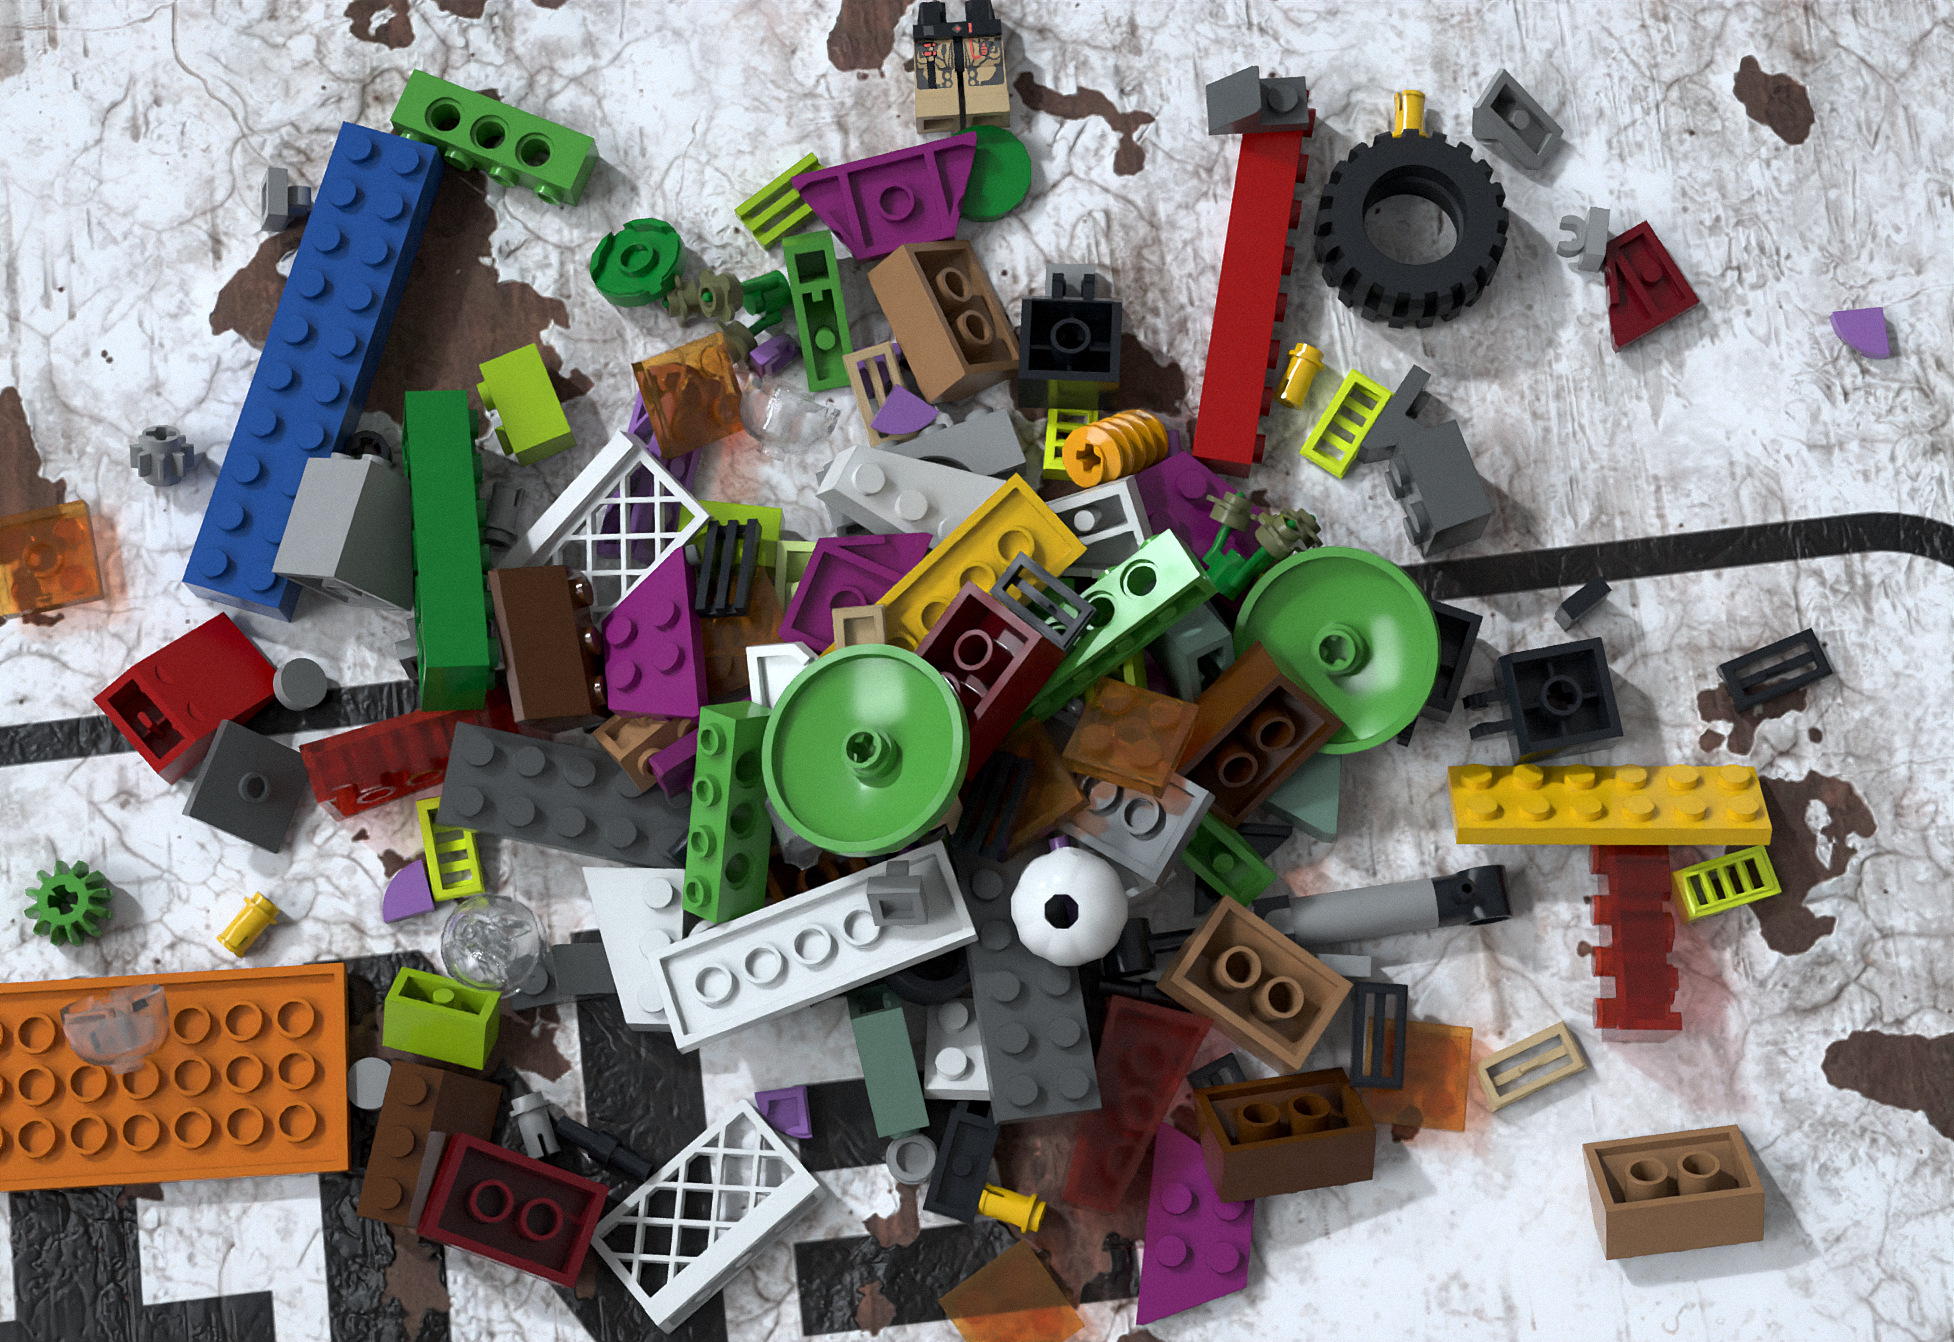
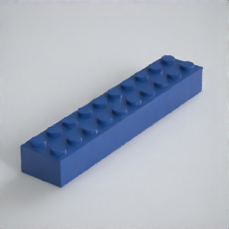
(315, 360)

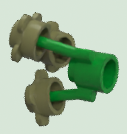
(722, 297)
(1278, 535)

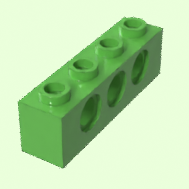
(432, 100)
(728, 815)

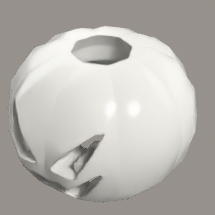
(1091, 885)

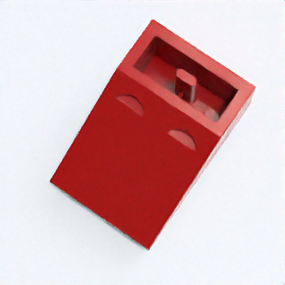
(182, 693)

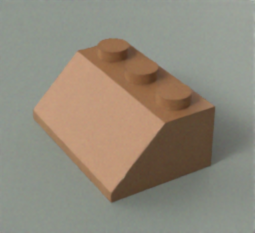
(945, 319)
(1255, 985)
(1674, 1192)

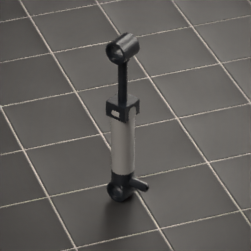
(1463, 898)

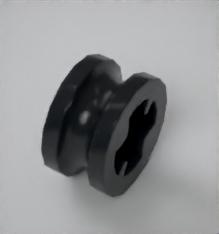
(357, 443)

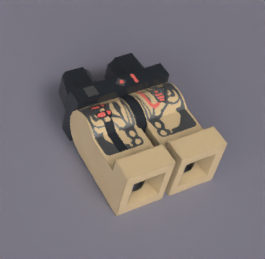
(959, 52)

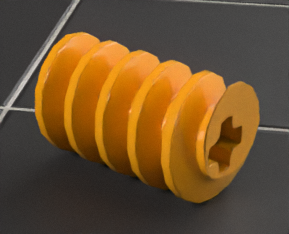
(1114, 448)

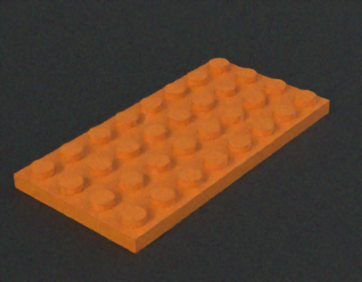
(233, 1092)

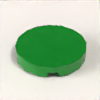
(998, 175)
(638, 262)

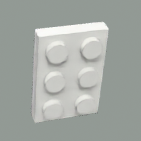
(954, 1053)

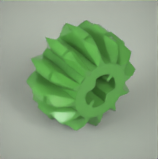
(53, 892)

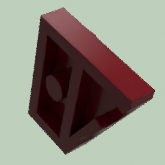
(1642, 286)

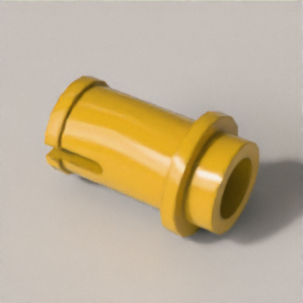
(1409, 112)
(1299, 375)
(249, 924)
(1012, 1207)

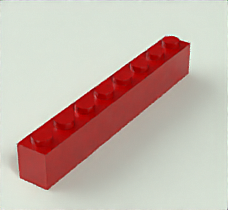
(1250, 301)

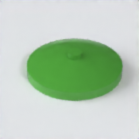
(1353, 634)
(865, 750)

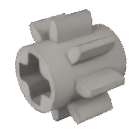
(162, 455)

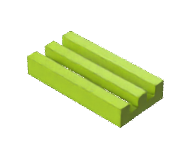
(768, 194)

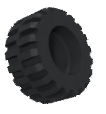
(1424, 170)

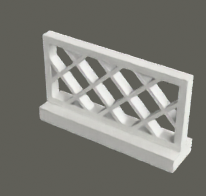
(582, 501)
(735, 1248)

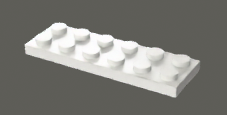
(803, 952)

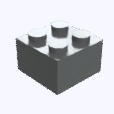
(1438, 489)

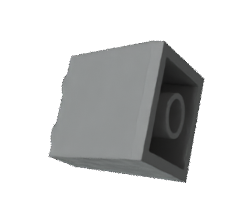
(351, 533)

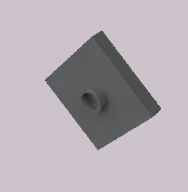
(248, 787)

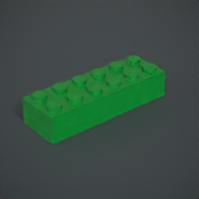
(448, 551)

